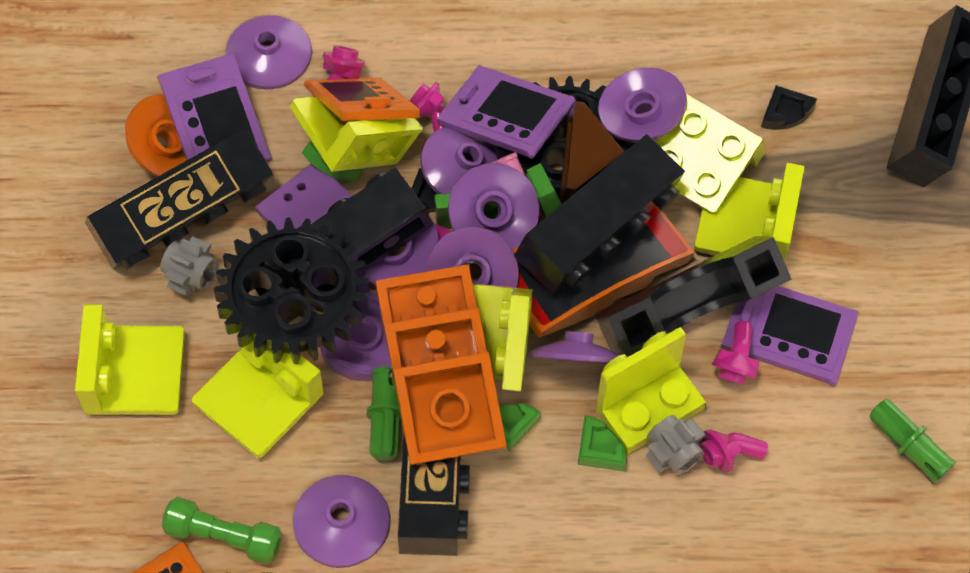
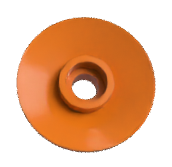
(143, 125)

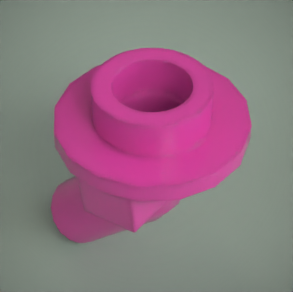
(343, 63)
(429, 102)
(736, 364)
(722, 448)

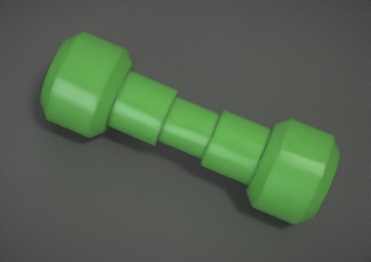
(184, 518)

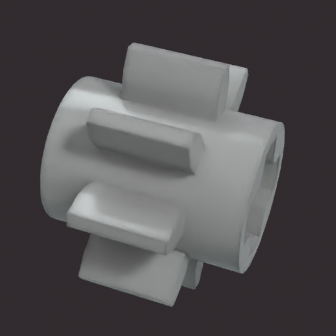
(189, 265)
(675, 445)

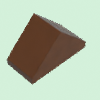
(586, 151)

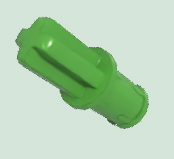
(384, 416)
(911, 440)

